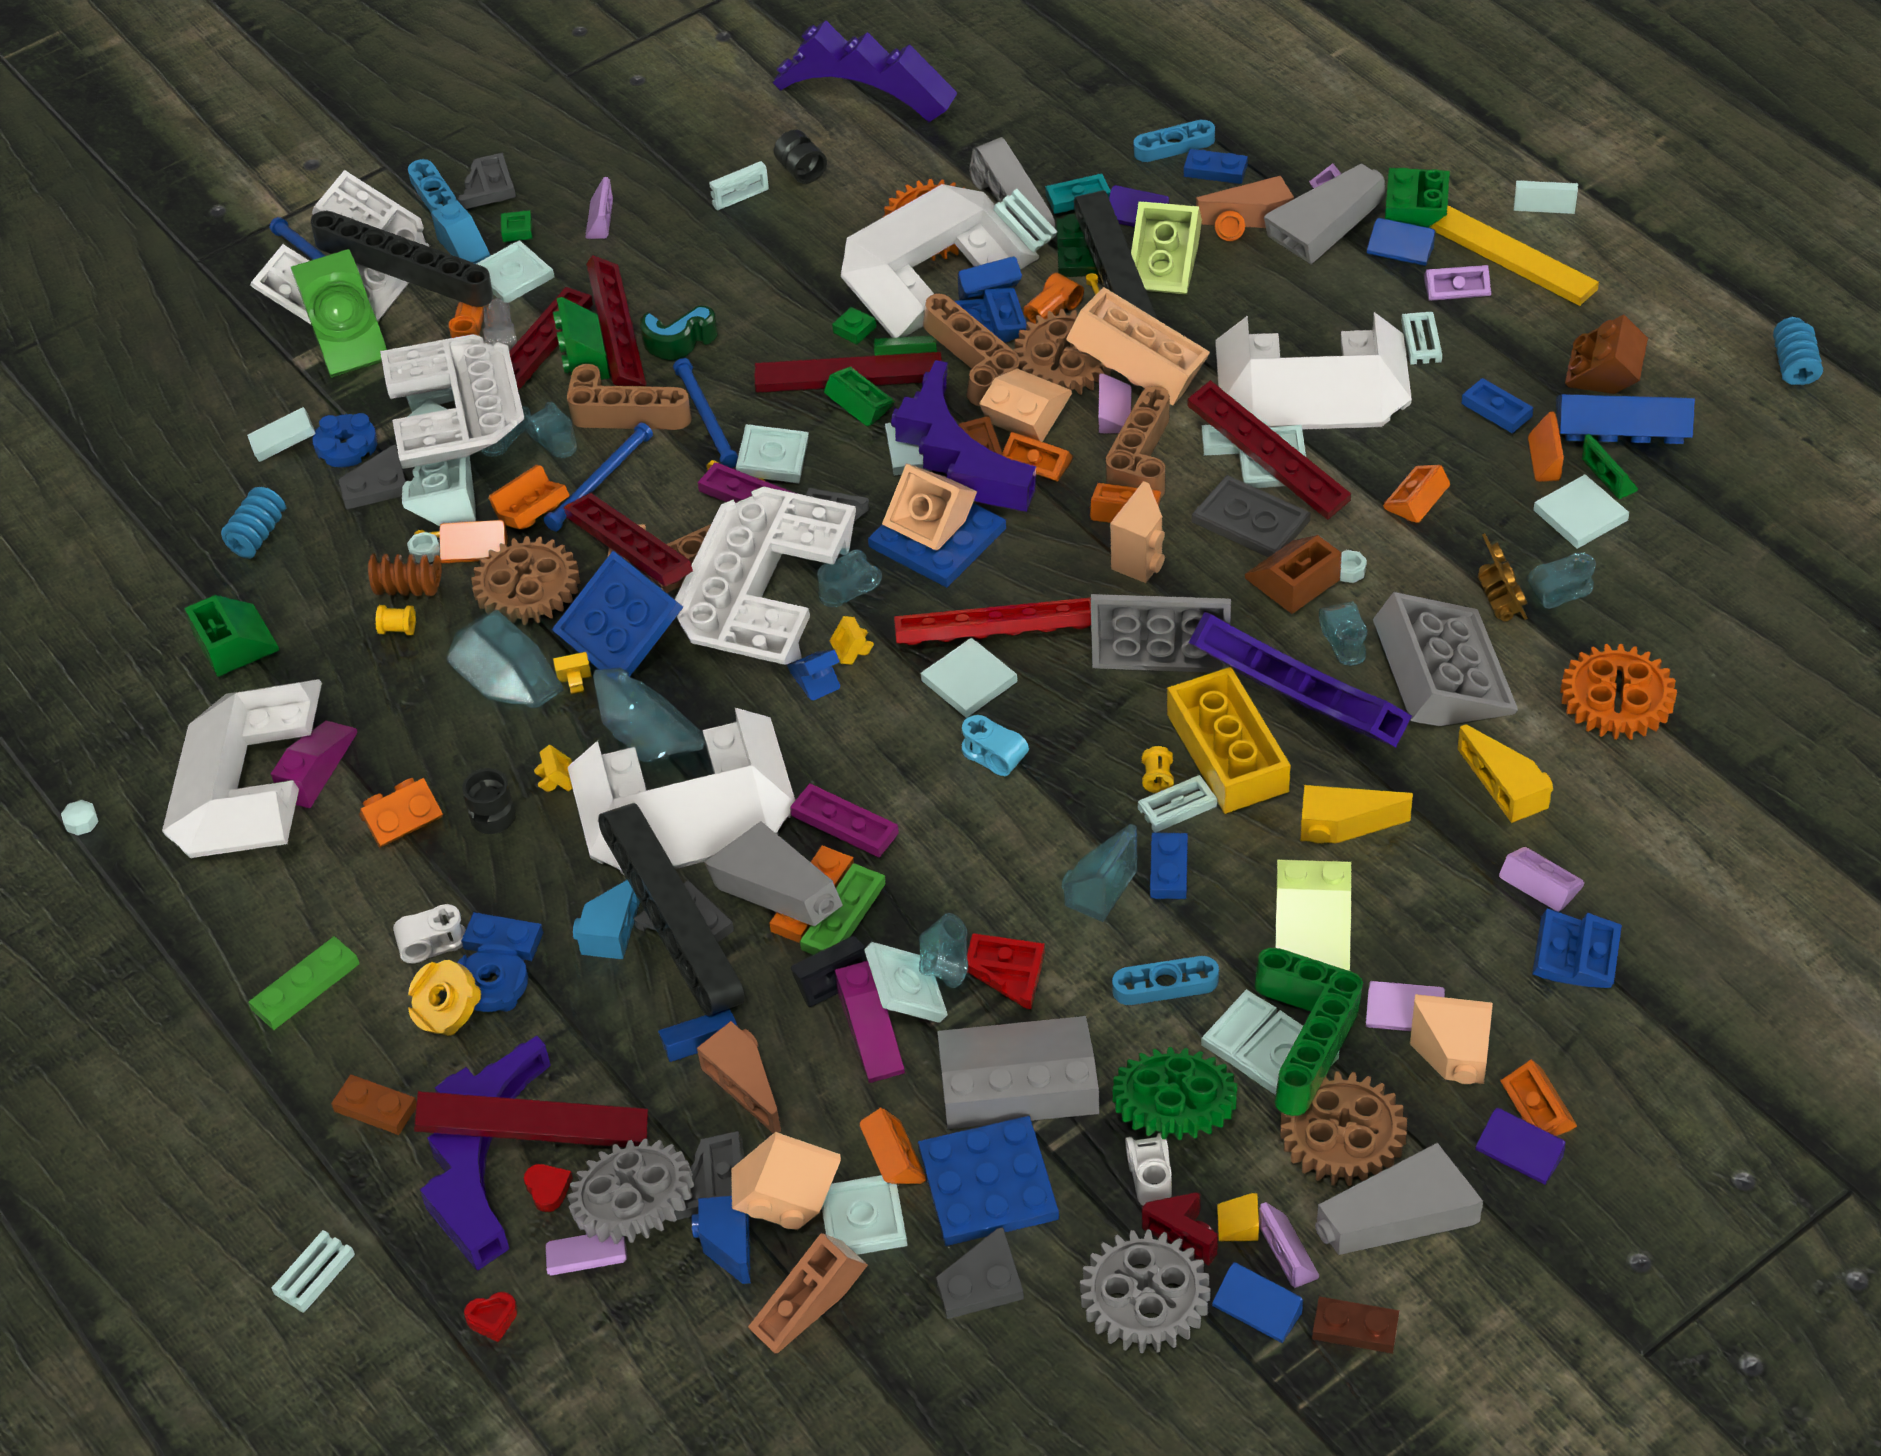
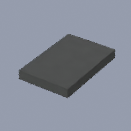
(1250, 517)

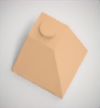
(928, 506)
(1452, 1036)

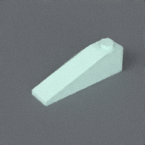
(441, 492)

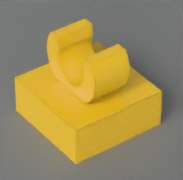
(850, 640)
(573, 669)
(553, 769)

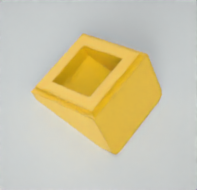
(1239, 1219)

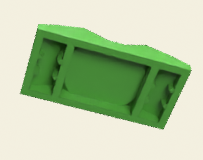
(339, 312)

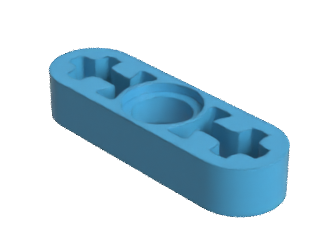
(1148, 147)
(433, 180)
(1140, 994)

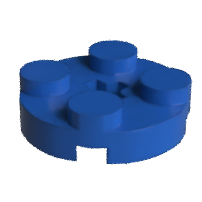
(355, 428)
(510, 973)

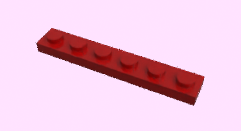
(993, 620)

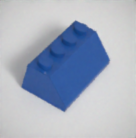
(1625, 417)

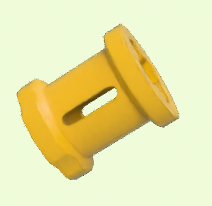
(395, 620)
(1154, 769)

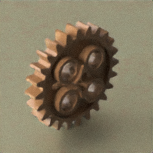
(1045, 348)
(526, 580)
(1345, 1129)

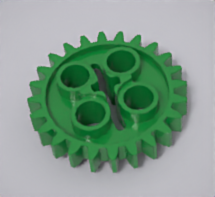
(1174, 1093)

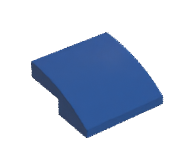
(998, 312)
(1577, 949)

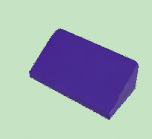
(1126, 201)
(1521, 1146)

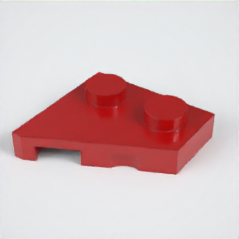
(1007, 965)

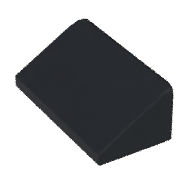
(817, 973)

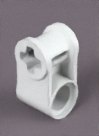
(426, 933)
(1150, 1164)

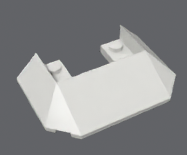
(359, 202)
(883, 255)
(482, 392)
(1317, 392)
(737, 562)
(205, 806)
(695, 815)

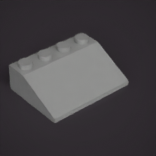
(1152, 632)
(1442, 661)
(1018, 1072)

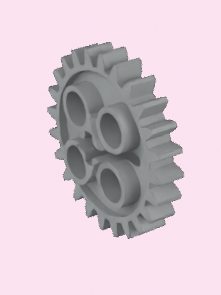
(630, 1191)
(1145, 1291)

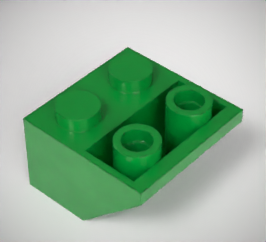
(1417, 196)
(579, 337)
(229, 633)

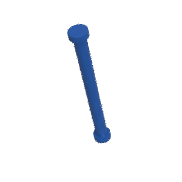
(281, 228)
(683, 369)
(641, 433)

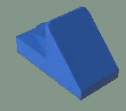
(816, 673)

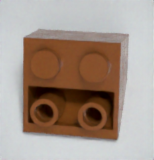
(1607, 357)
(1298, 572)

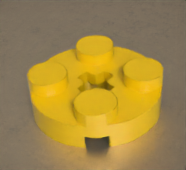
(459, 1003)

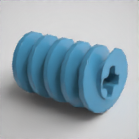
(1797, 351)
(253, 521)

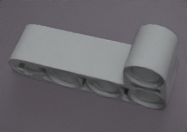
(998, 168)

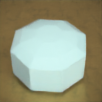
(424, 544)
(1352, 566)
(79, 817)

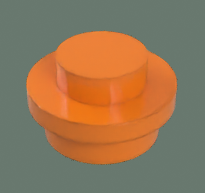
(1229, 225)

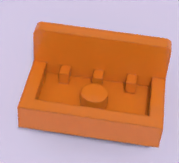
(527, 498)
(400, 811)

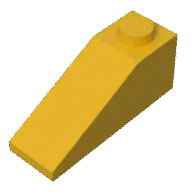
(1506, 774)
(1347, 813)

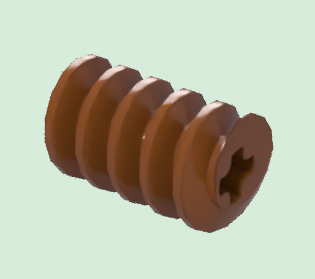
(404, 577)

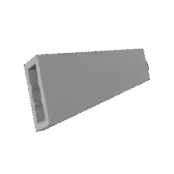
(1325, 213)
(773, 875)
(1400, 1204)

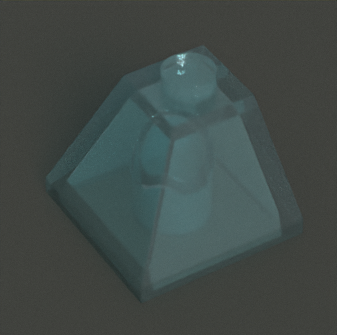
(1102, 875)

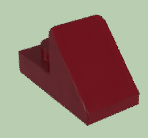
(1177, 1219)

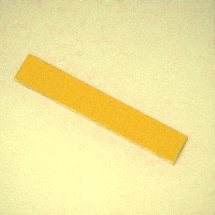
(1516, 256)

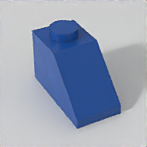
(724, 1235)

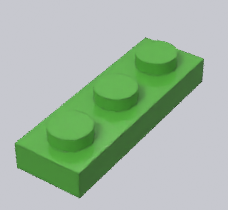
(857, 894)
(303, 983)

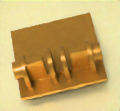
(1499, 585)

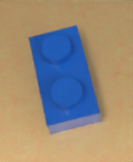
(1215, 166)
(1497, 405)
(1168, 866)
(491, 929)

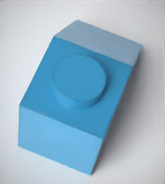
(459, 233)
(607, 923)

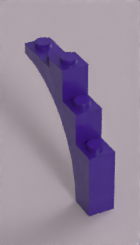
(866, 61)
(952, 451)
(1300, 682)
(459, 1194)

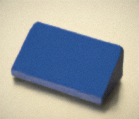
(1401, 241)
(992, 275)
(685, 1037)
(1258, 1302)

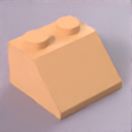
(1024, 403)
(1138, 536)
(783, 1181)

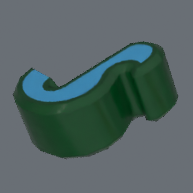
(681, 335)

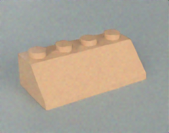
(1136, 344)

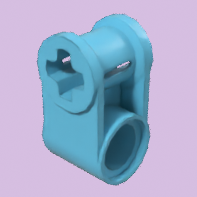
(995, 747)

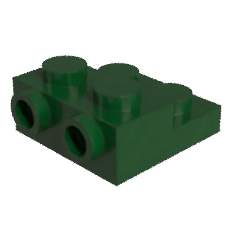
(1073, 251)

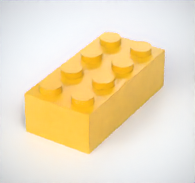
(1228, 740)

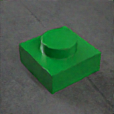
(516, 226)
(854, 325)

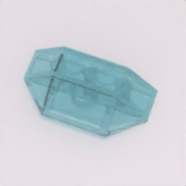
(502, 662)
(644, 717)

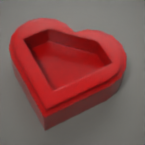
(547, 1186)
(491, 1315)

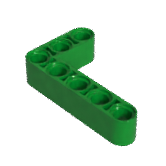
(1334, 1004)

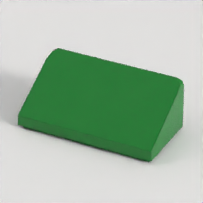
(905, 345)
(858, 395)
(1607, 469)

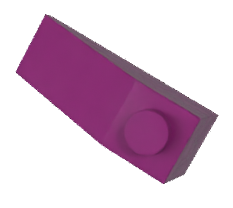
(313, 760)
(868, 1022)

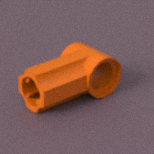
(1057, 294)
(467, 320)

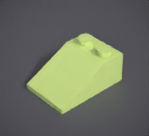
(1166, 245)
(1314, 910)

